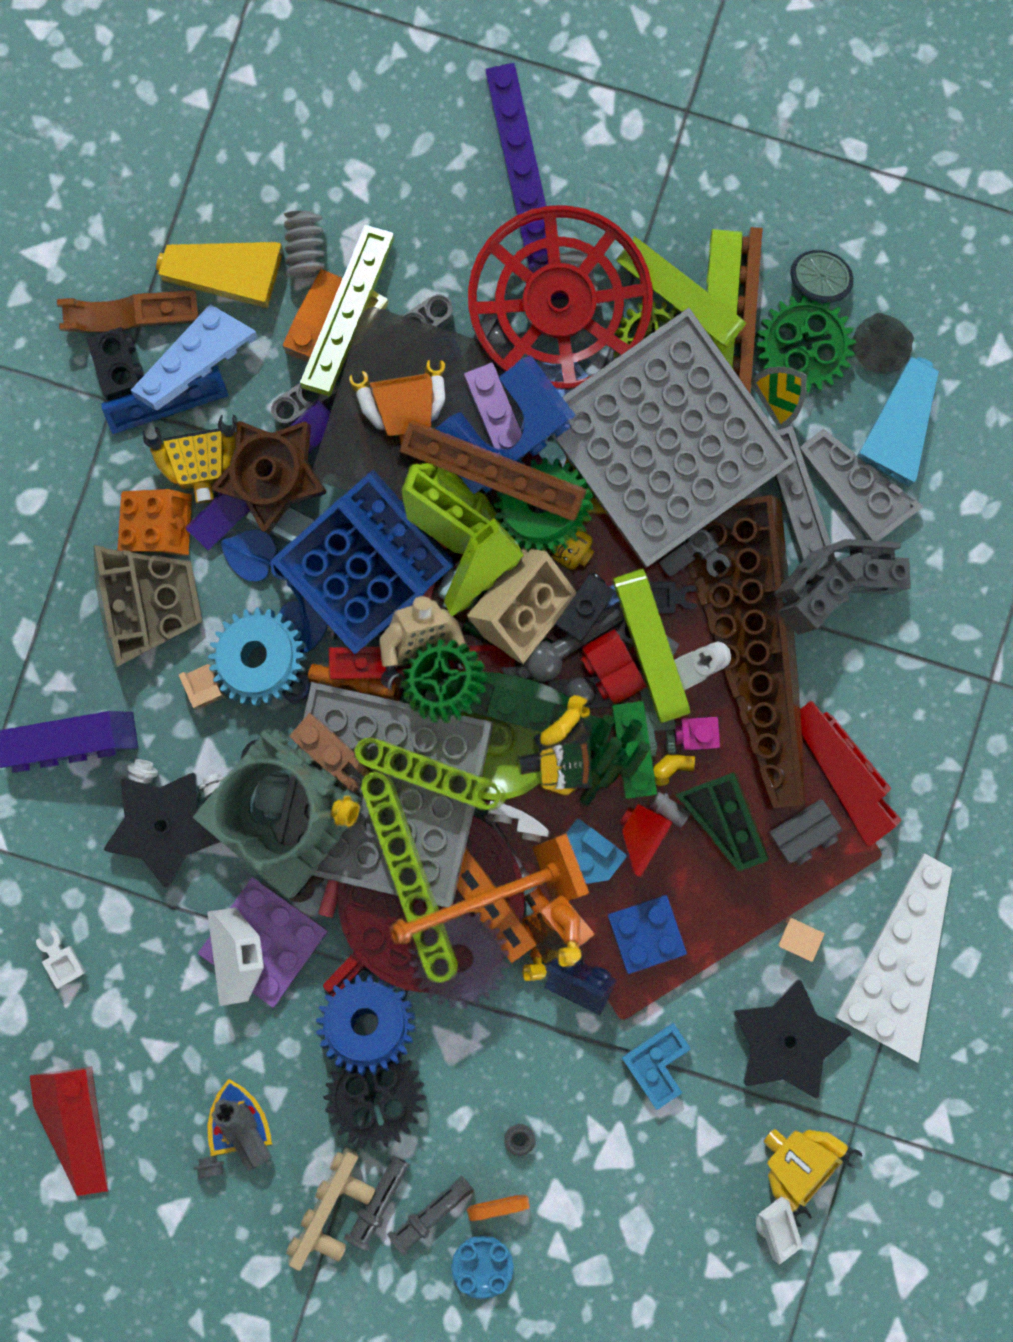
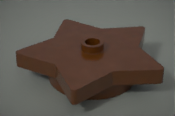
(255, 457)

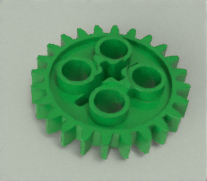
(796, 319)

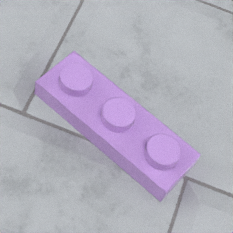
(493, 406)

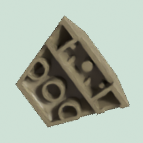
(143, 600)

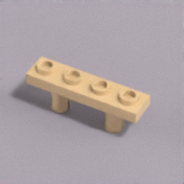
(314, 1220)

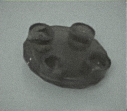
(882, 344)

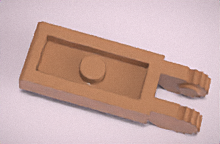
(328, 750)

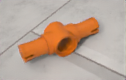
(374, 687)

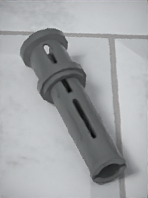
(371, 1216)
(419, 1224)

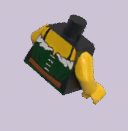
(562, 752)

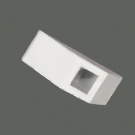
(235, 955)

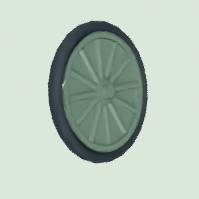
(822, 276)

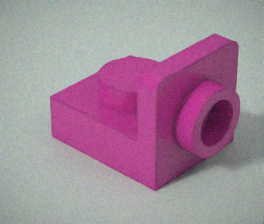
(698, 733)

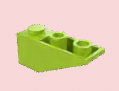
(484, 560)

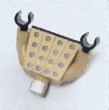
(412, 630)

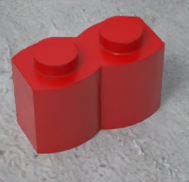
(613, 666)

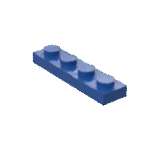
(130, 412)

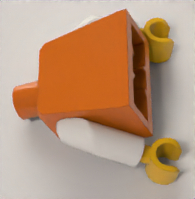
(400, 400)

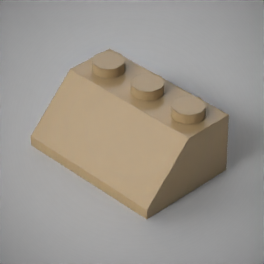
(523, 605)

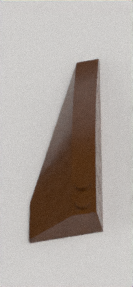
(760, 641)

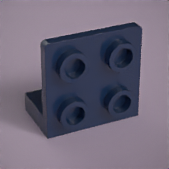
(581, 984)

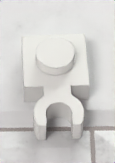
(62, 964)

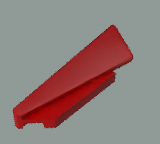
(850, 774)

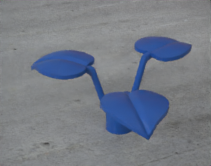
(250, 558)

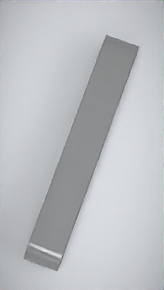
(295, 396)

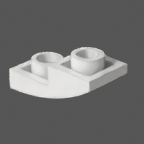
(527, 825)

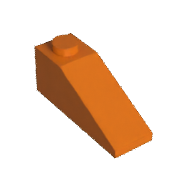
(312, 316)

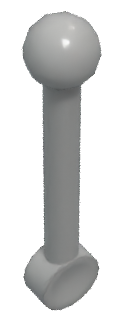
(488, 818)

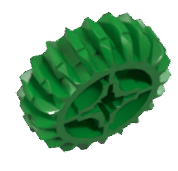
(420, 680)

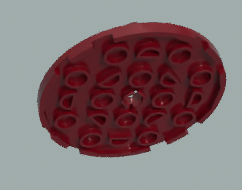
(370, 913)

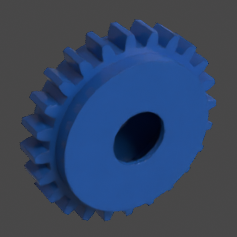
(374, 1048)

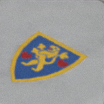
(234, 1092)

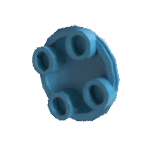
(482, 1267)

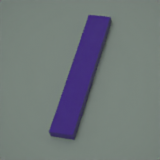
(227, 511)

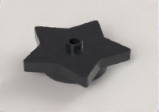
(137, 832)
(770, 1025)

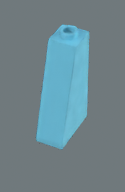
(901, 427)

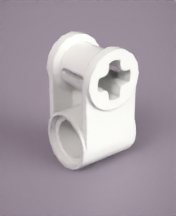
(698, 665)

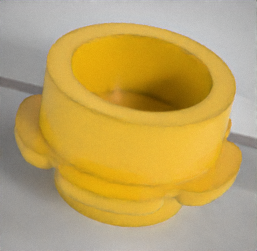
(345, 811)

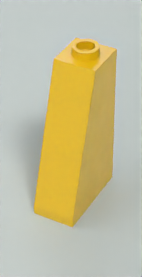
(224, 269)

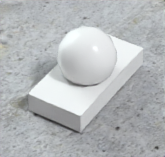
(779, 1229)

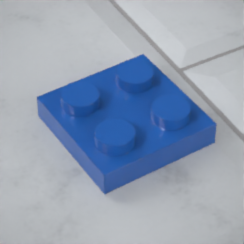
(647, 934)

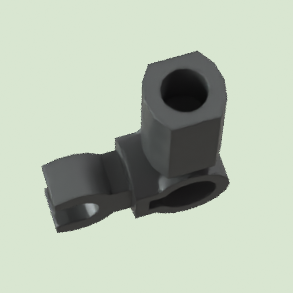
(701, 543)

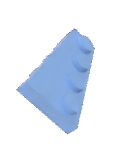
(192, 355)

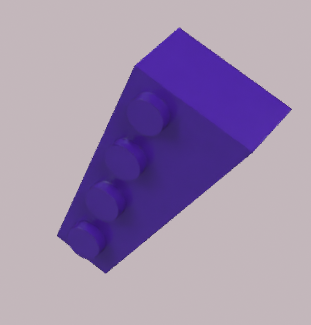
(67, 739)

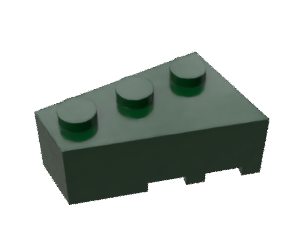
(728, 819)

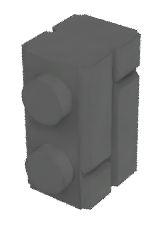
(805, 832)

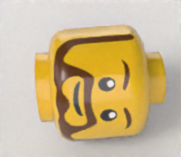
(576, 553)

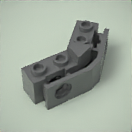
(826, 587)

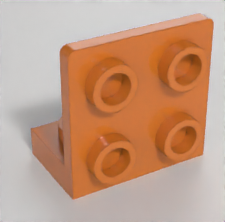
(155, 521)

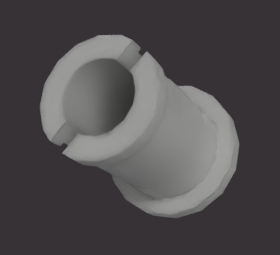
(669, 809)

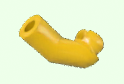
(669, 765)

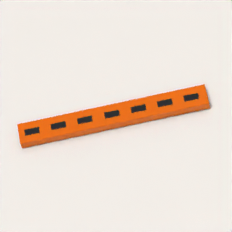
(474, 882)

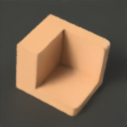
(201, 687)
(801, 939)

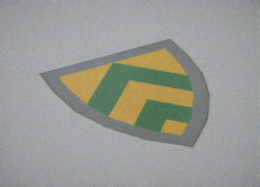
(781, 392)

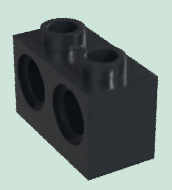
(109, 366)

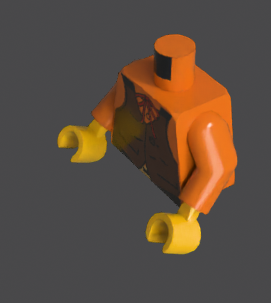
(557, 933)

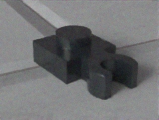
(667, 598)

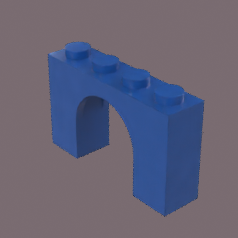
(542, 409)

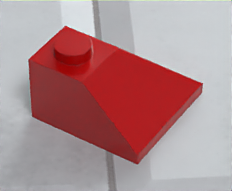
(642, 836)

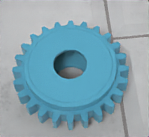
(238, 643)

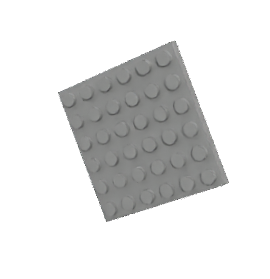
(669, 438)
(435, 820)

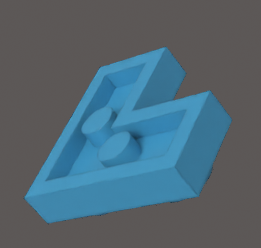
(649, 1061)

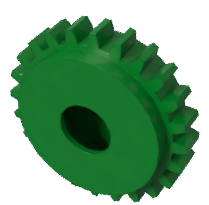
(548, 528)

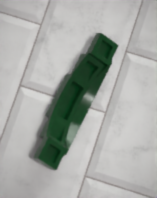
(522, 703)

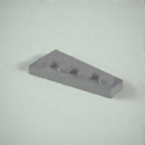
(861, 490)

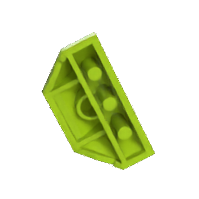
(444, 506)

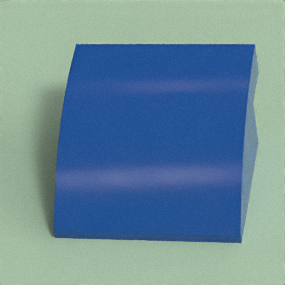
(363, 562)

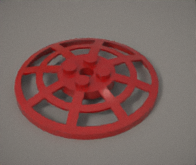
(564, 279)

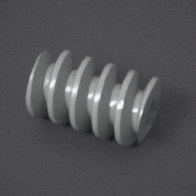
(302, 244)

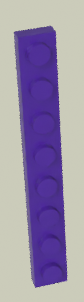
(519, 156)

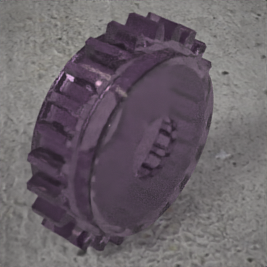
(485, 965)

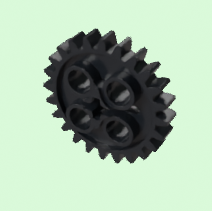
(347, 1105)

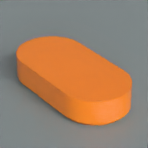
(498, 1207)

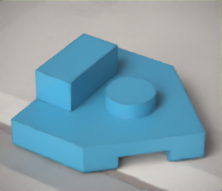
(594, 853)

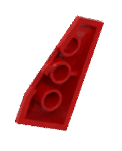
(71, 1120)

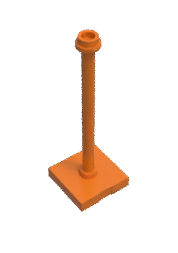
(558, 870)

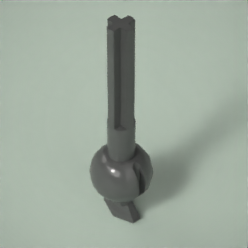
(547, 658)

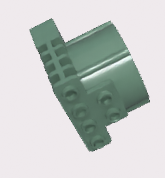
(229, 816)

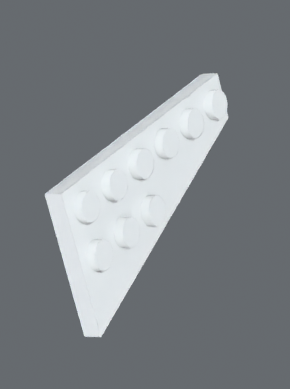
(897, 976)

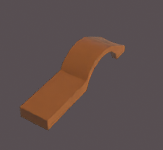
(129, 312)

